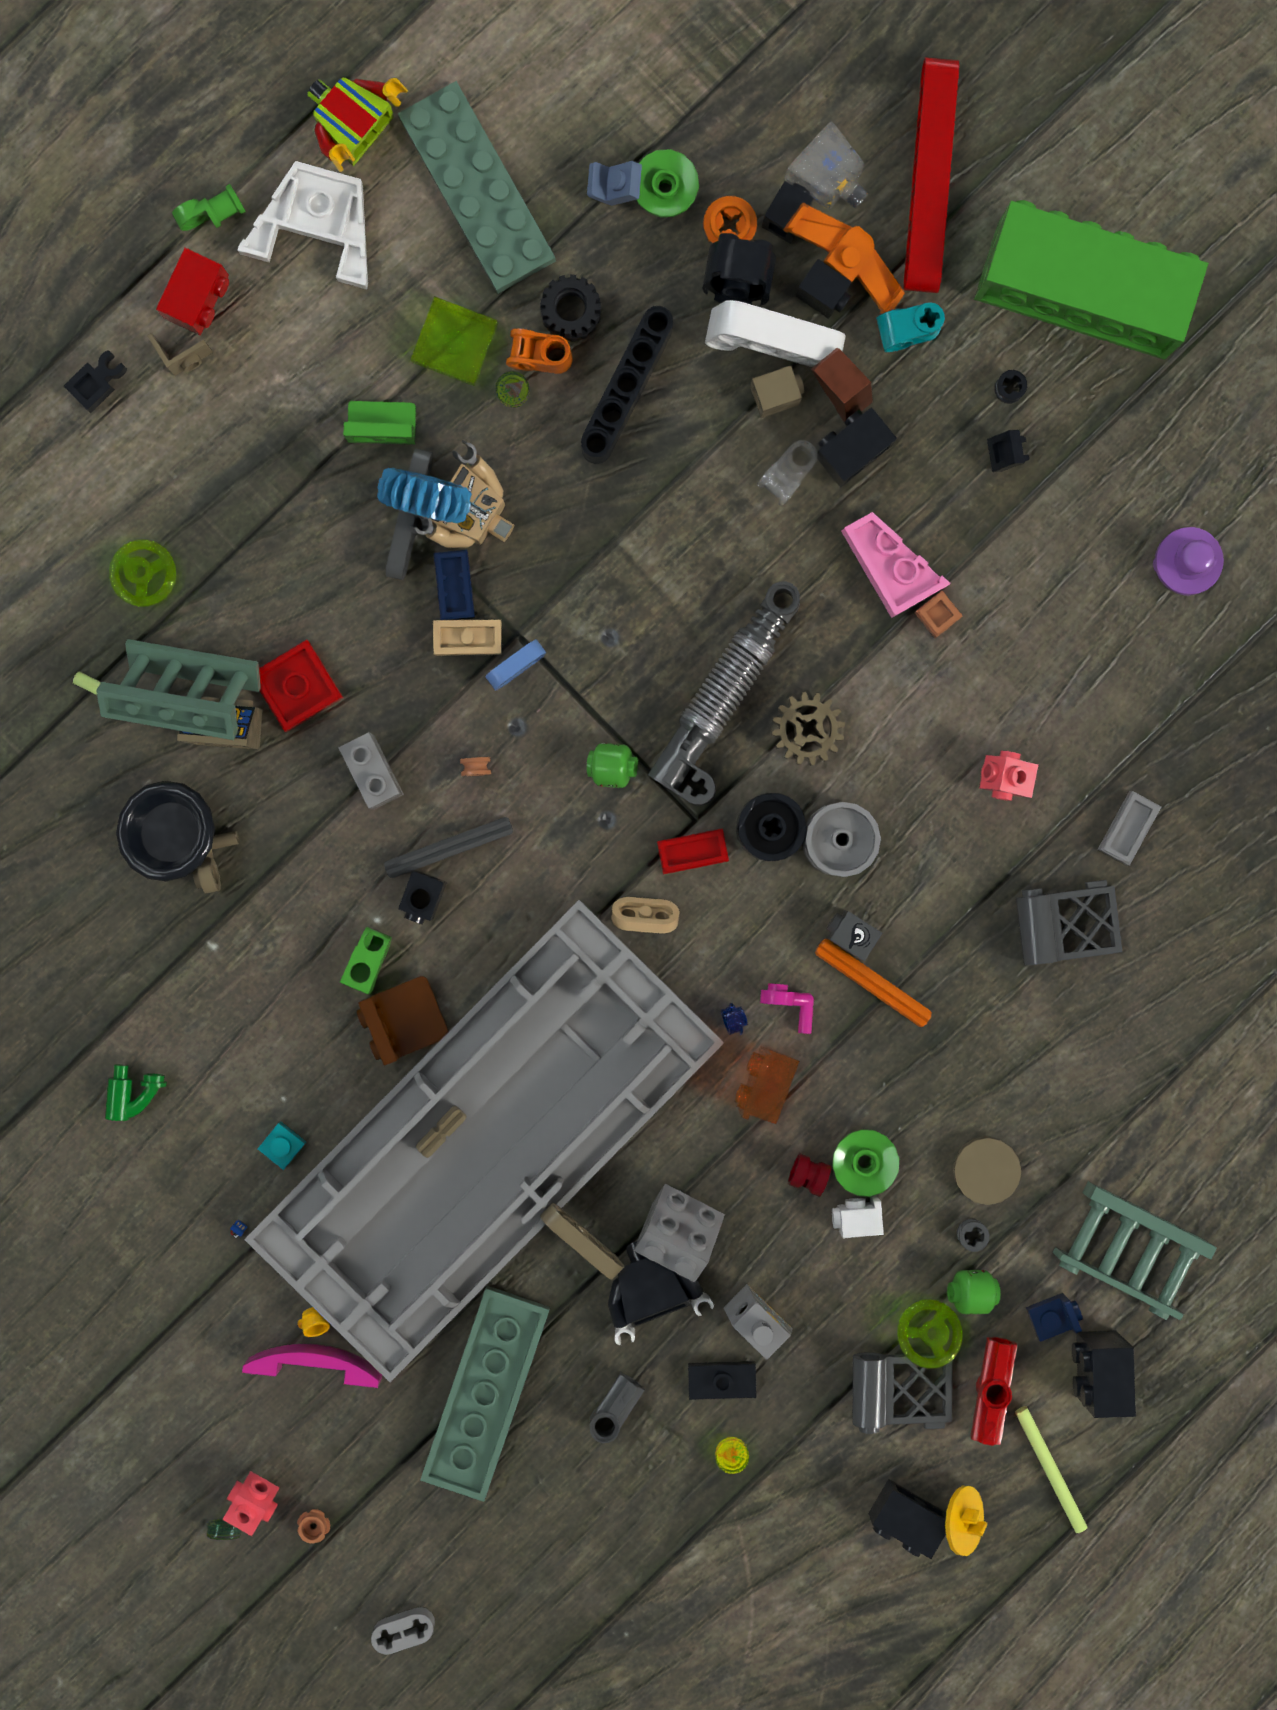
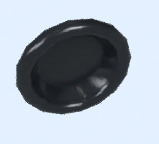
(165, 831)

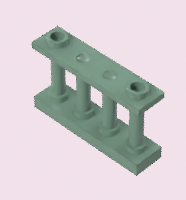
(175, 711)
(1160, 1233)

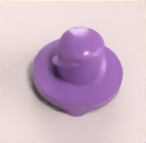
(1188, 561)

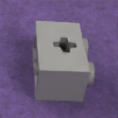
(370, 771)

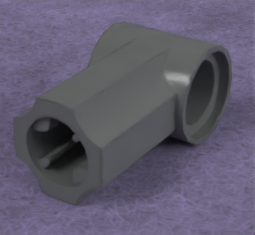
(616, 1406)

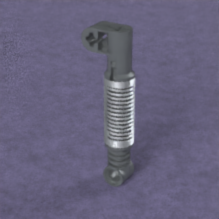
(721, 694)

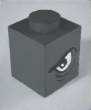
(853, 934)

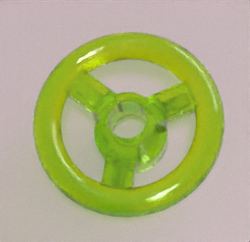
(131, 566)
(941, 1329)

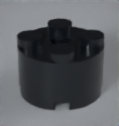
(739, 270)
(789, 822)

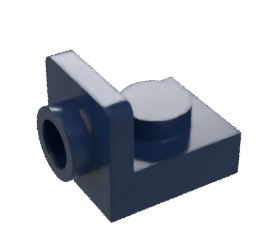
(1054, 1316)

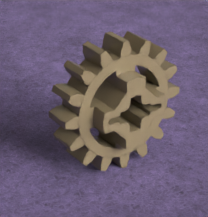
(821, 739)

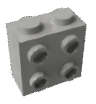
(679, 1233)

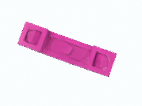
(357, 1370)

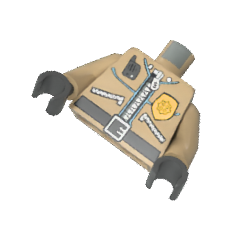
(484, 509)

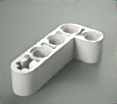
(771, 333)

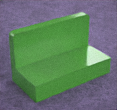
(380, 422)

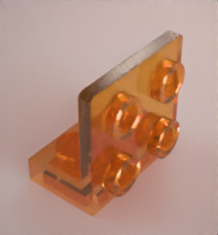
(767, 1085)

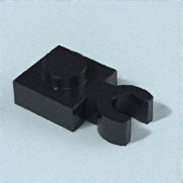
(91, 385)

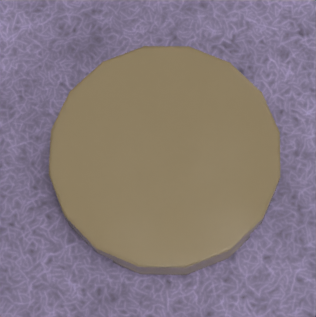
(987, 1170)

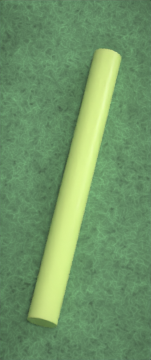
(1051, 1469)

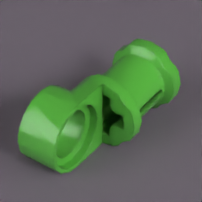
(196, 212)

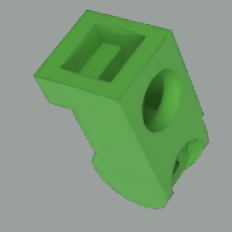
(366, 961)

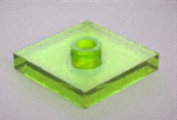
(454, 341)

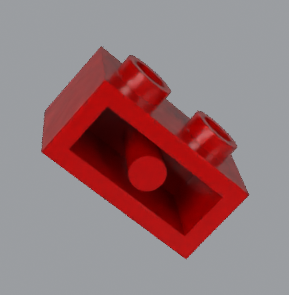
(193, 292)

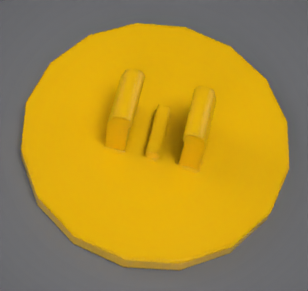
(964, 1520)

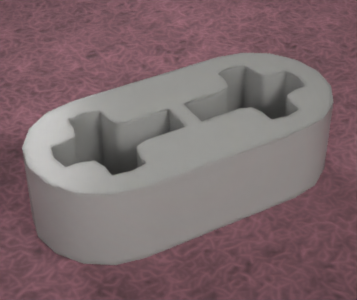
(400, 1623)

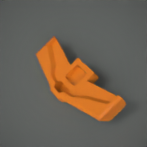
(849, 254)

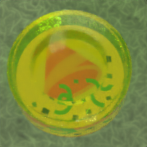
(732, 1455)

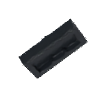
(722, 1380)

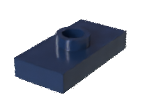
(454, 585)

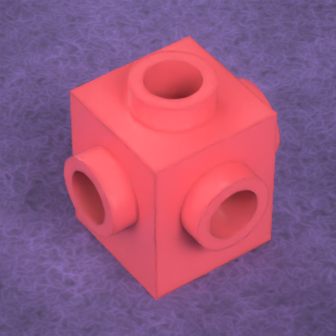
(1008, 776)
(251, 1503)

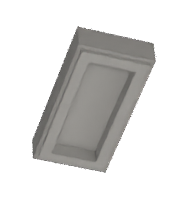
(1129, 828)

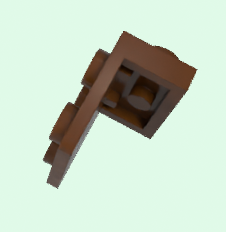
(402, 1019)

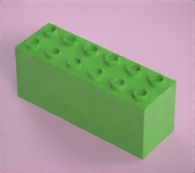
(1091, 280)

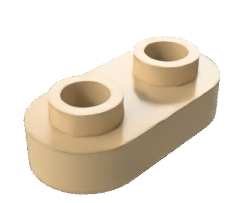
(645, 915)

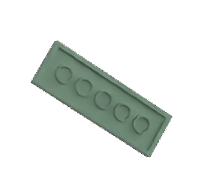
(476, 187)
(485, 1393)

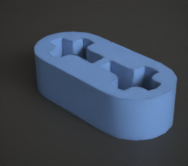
(515, 664)

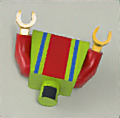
(352, 115)

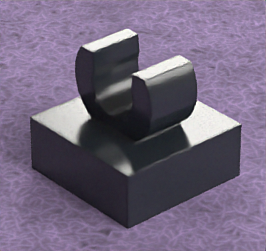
(1006, 450)

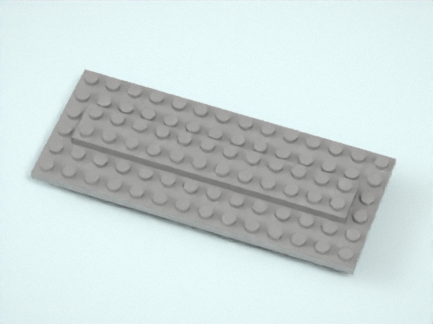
(552, 1085)

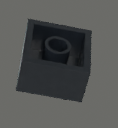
(1104, 1374)

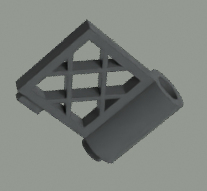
(1042, 922)
(875, 1393)

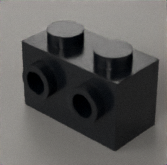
(855, 446)
(908, 1519)

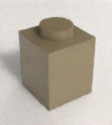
(777, 391)

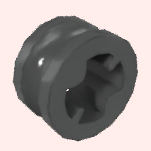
(978, 1244)

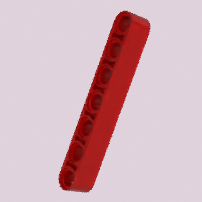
(931, 175)

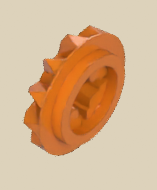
(732, 208)

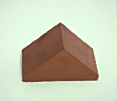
(843, 383)

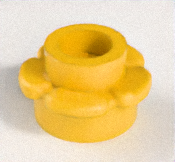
(313, 1323)

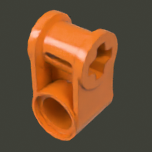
(536, 350)

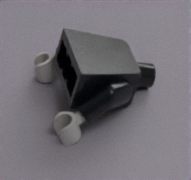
(649, 1292)

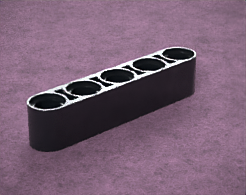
(627, 369)

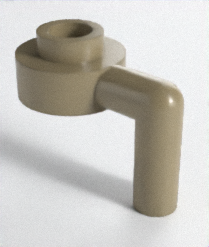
(207, 874)

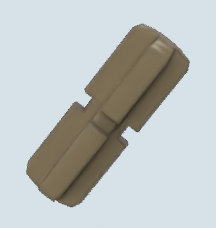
(444, 1128)

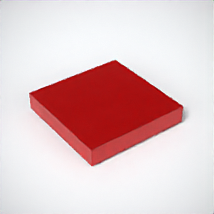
(297, 686)

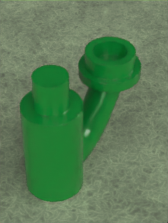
(119, 1094)

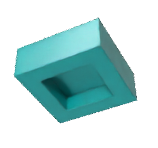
(281, 1145)

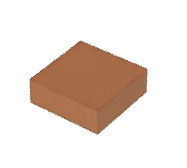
(938, 614)

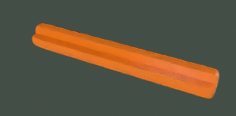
(873, 982)

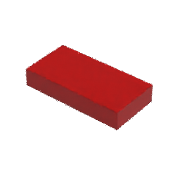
(692, 851)

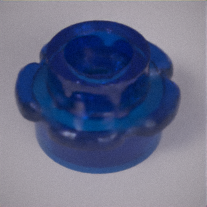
(734, 1019)

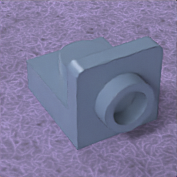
(614, 183)

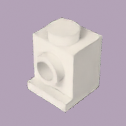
(858, 1217)

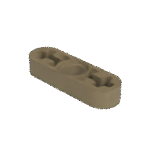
(582, 1241)

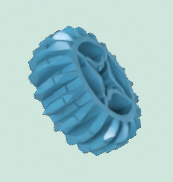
(424, 495)

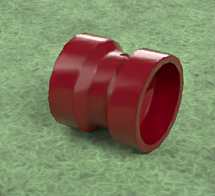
(809, 1174)

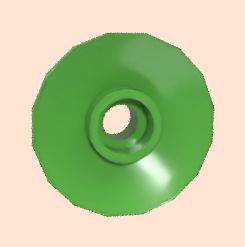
(669, 168)
(872, 1178)

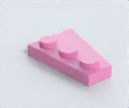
(891, 566)

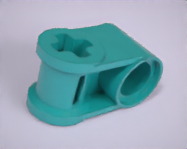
(904, 327)

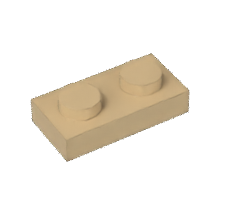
(467, 637)

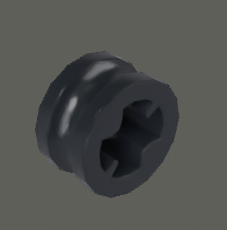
(1006, 377)

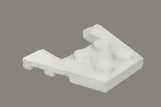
(320, 207)

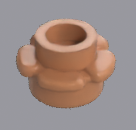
(309, 1534)

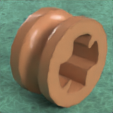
(475, 766)

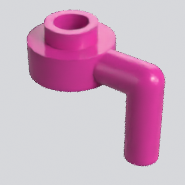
(779, 995)

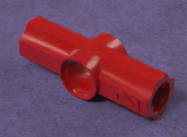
(991, 1411)

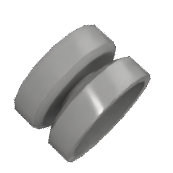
(861, 838)

